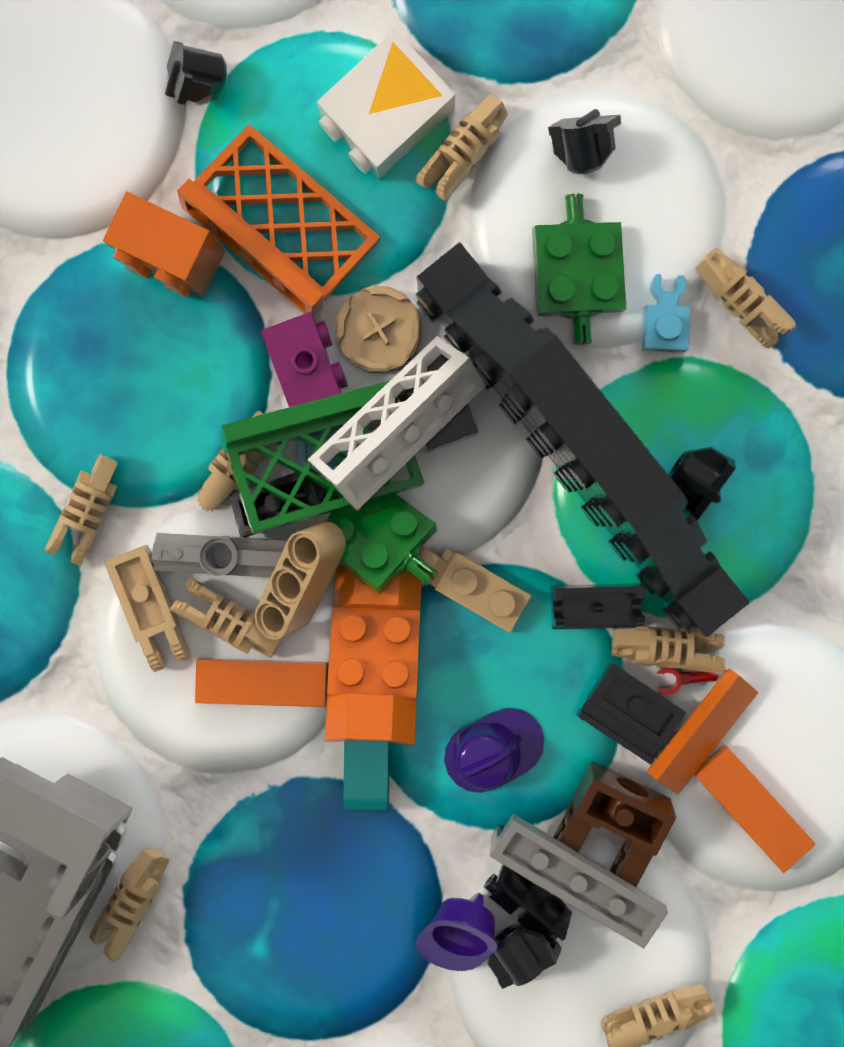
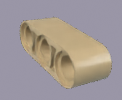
(299, 580)

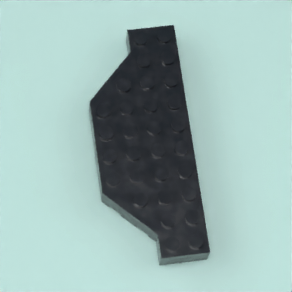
(584, 439)

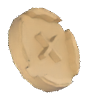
(378, 329)

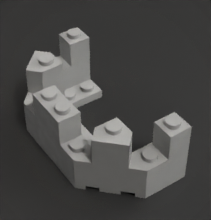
(47, 897)

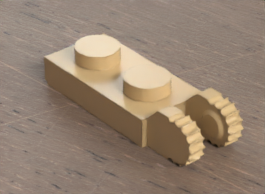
(146, 604)

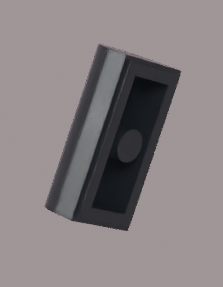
(269, 506)

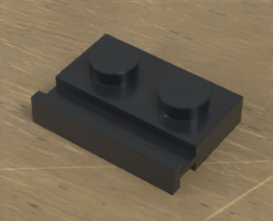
(631, 713)

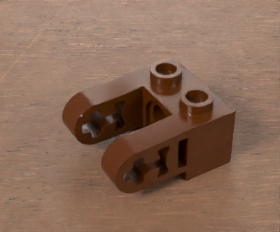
(624, 808)

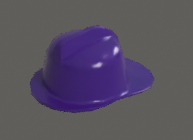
(494, 750)
(459, 935)

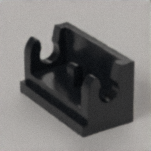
(597, 606)

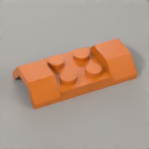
(373, 660)

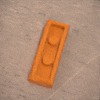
(261, 682)
(702, 731)
(754, 808)

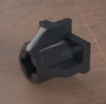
(194, 73)
(584, 141)
(701, 476)
(521, 955)

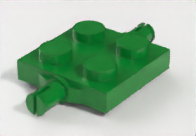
(579, 268)
(384, 540)

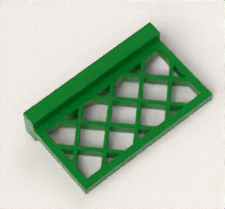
(294, 424)

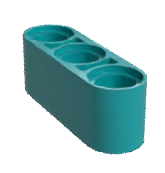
(366, 776)

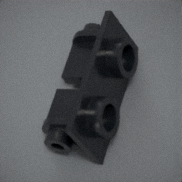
(543, 910)

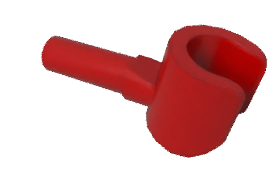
(685, 678)

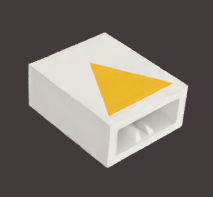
(385, 105)

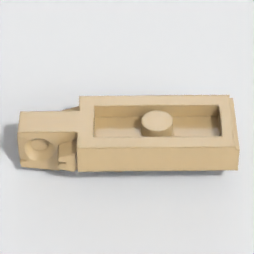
(477, 588)

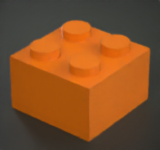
(163, 244)

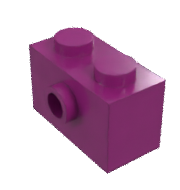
(302, 359)

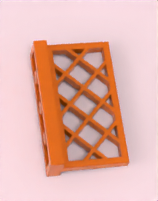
(247, 239)

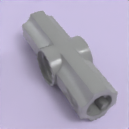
(194, 554)

